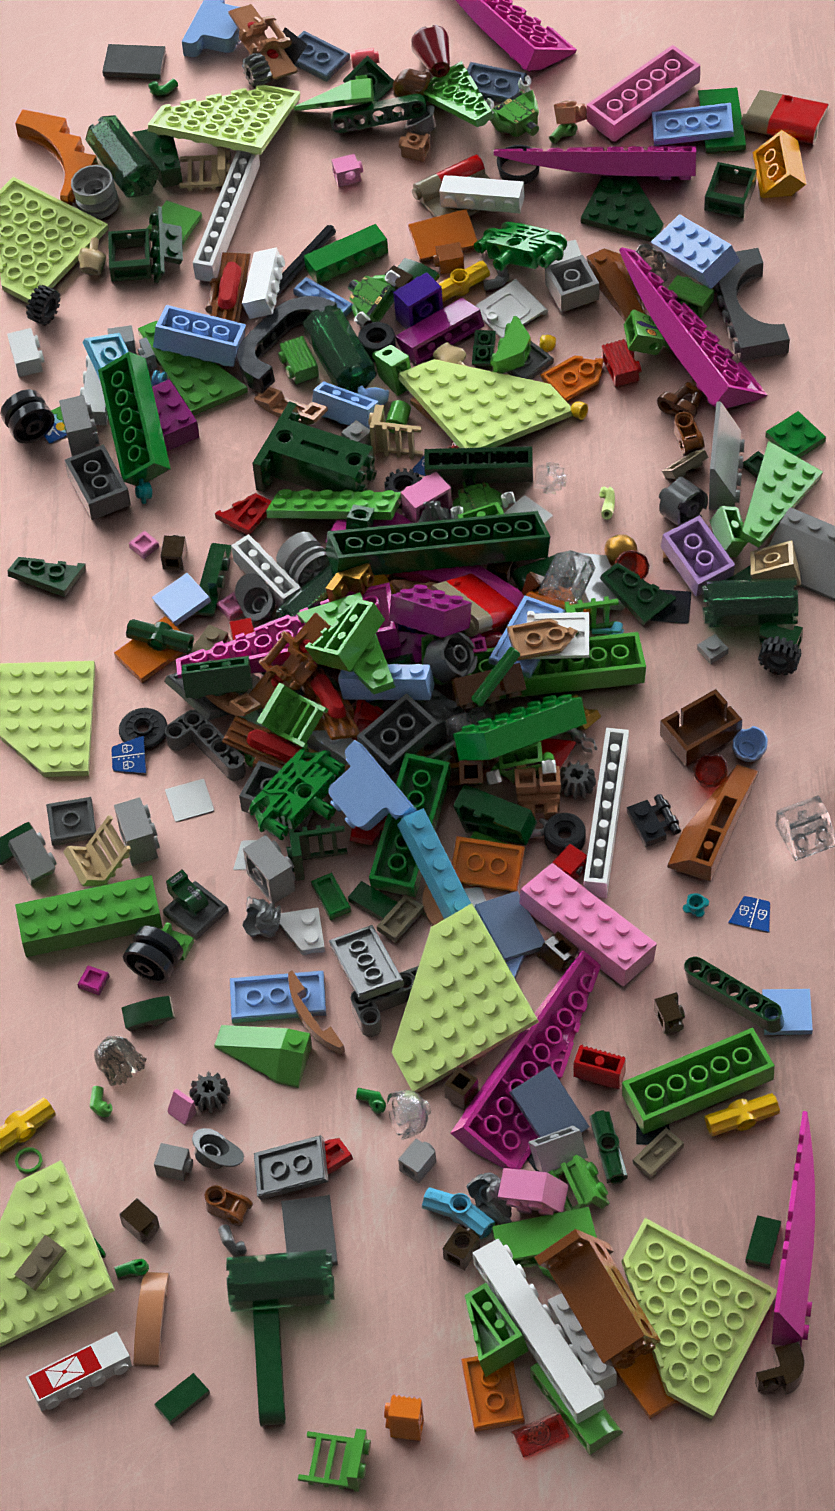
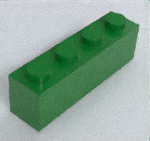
(346, 254)

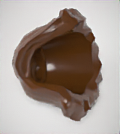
(411, 82)

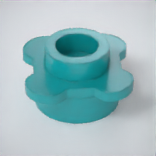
(143, 491)
(696, 899)

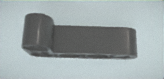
(196, 733)
(377, 1004)

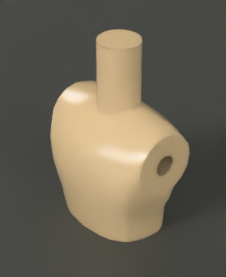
(90, 259)
(450, 354)

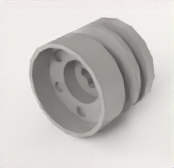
(95, 191)
(302, 557)

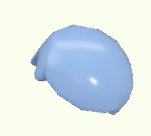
(375, 393)
(750, 744)

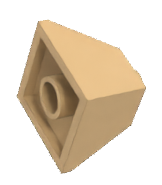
(775, 562)

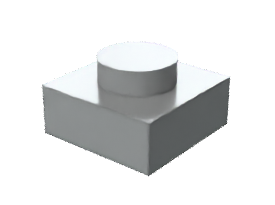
(712, 649)

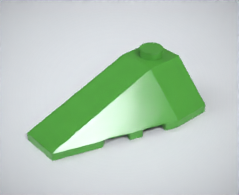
(350, 93)
(272, 1051)

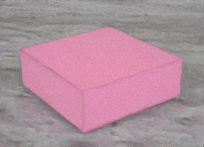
(144, 544)
(230, 606)

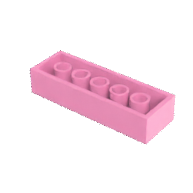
(642, 93)
(588, 924)

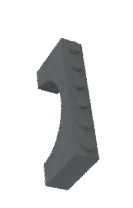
(750, 337)

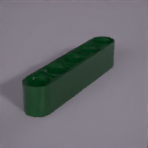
(371, 120)
(738, 1003)
(269, 1367)

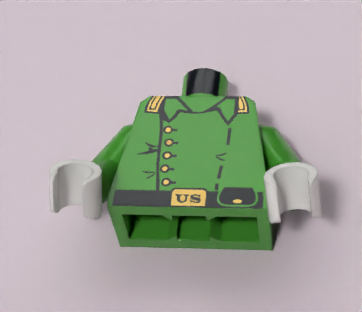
(517, 113)
(372, 297)
(477, 496)
(522, 758)

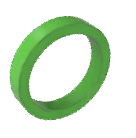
(25, 1150)

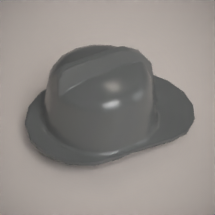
(423, 124)
(254, 597)
(215, 1150)

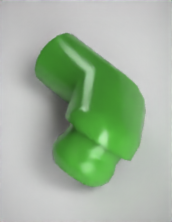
(100, 1107)

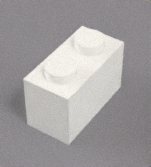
(25, 352)

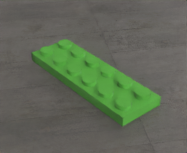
(331, 504)

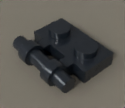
(646, 821)

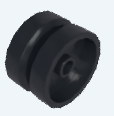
(27, 416)
(153, 954)

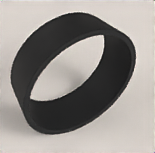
(527, 178)

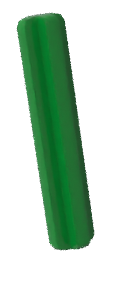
(495, 676)

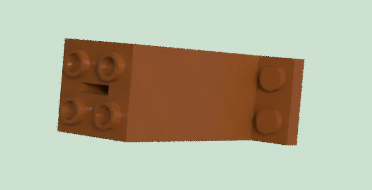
(599, 1298)

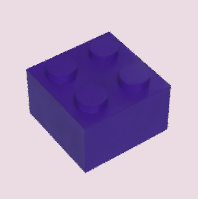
(417, 300)

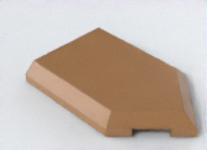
(539, 638)

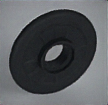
(143, 716)

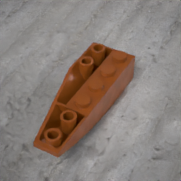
(712, 826)

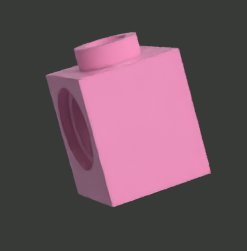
(347, 170)

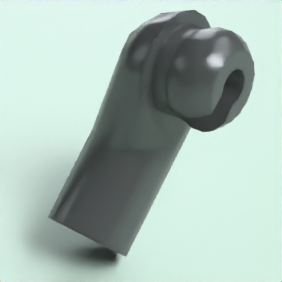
(499, 280)
(228, 1241)

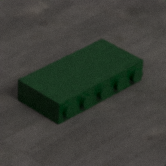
(481, 464)

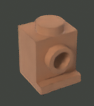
(570, 112)
(415, 146)

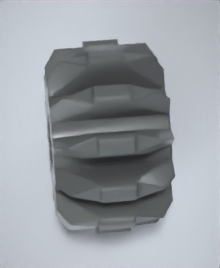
(256, 69)
(577, 780)
(209, 1092)

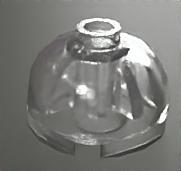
(408, 1113)

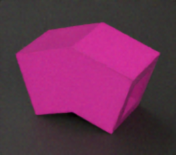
(481, 646)

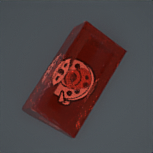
(540, 1434)

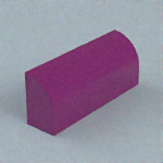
(444, 326)

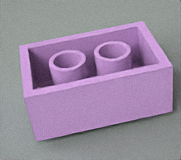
(697, 554)

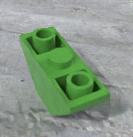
(513, 348)

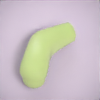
(609, 502)

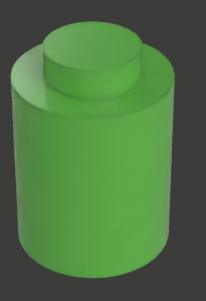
(398, 413)

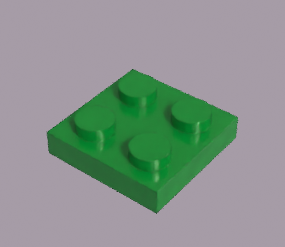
(796, 435)

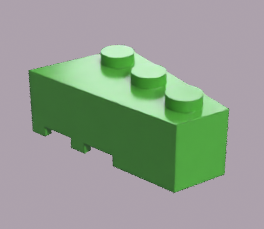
(348, 637)
(493, 1329)

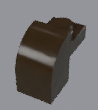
(788, 1370)

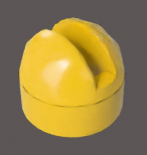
(547, 343)
(579, 410)

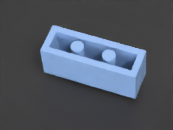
(343, 404)

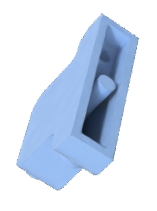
(211, 29)
(367, 791)

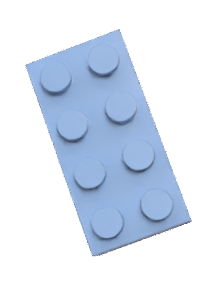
(695, 251)
(198, 335)

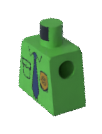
(643, 334)

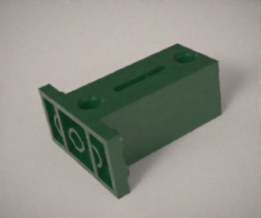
(312, 457)

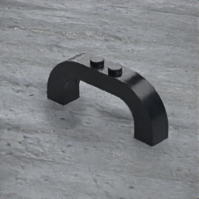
(267, 333)

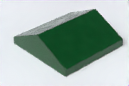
(381, 80)

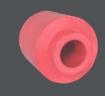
(359, 55)

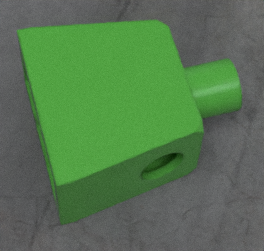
(389, 364)

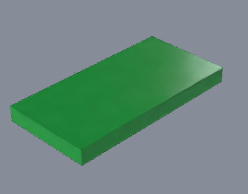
(722, 96)

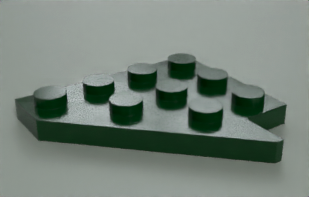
(622, 209)

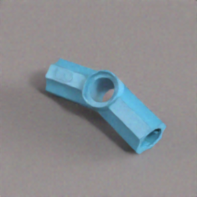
(470, 1217)

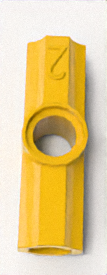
(463, 279)
(742, 1114)
(22, 1125)

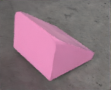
(181, 1107)

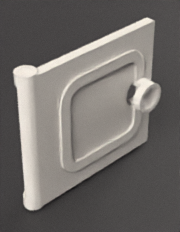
(510, 302)
(578, 645)

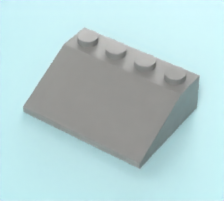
(725, 460)
(813, 548)

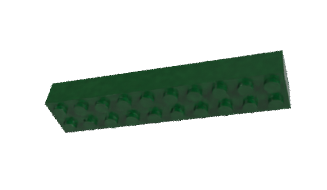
(440, 543)

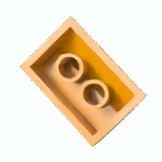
(779, 166)

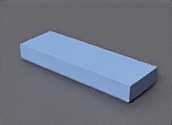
(310, 288)

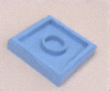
(181, 599)
(795, 1009)

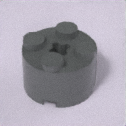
(682, 501)
(450, 657)

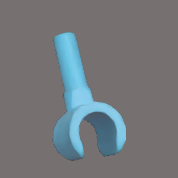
(615, 629)

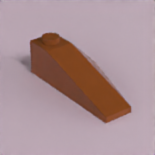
(615, 282)

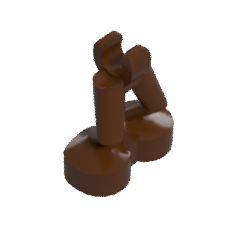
(673, 403)

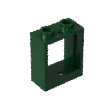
(726, 203)
(129, 269)

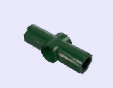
(160, 636)
(610, 1158)

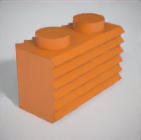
(404, 1417)

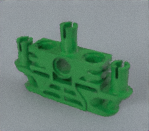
(521, 246)
(286, 790)

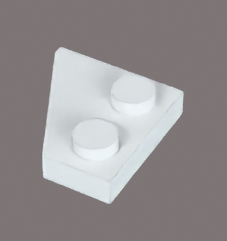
(304, 930)

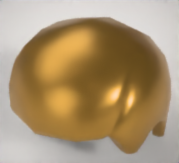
(617, 545)

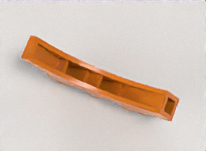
(54, 135)

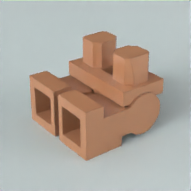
(540, 793)

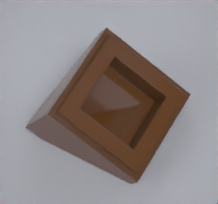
(532, 582)

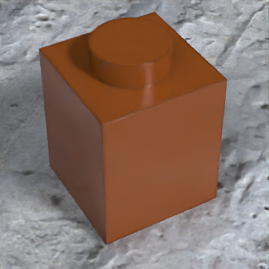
(448, 258)

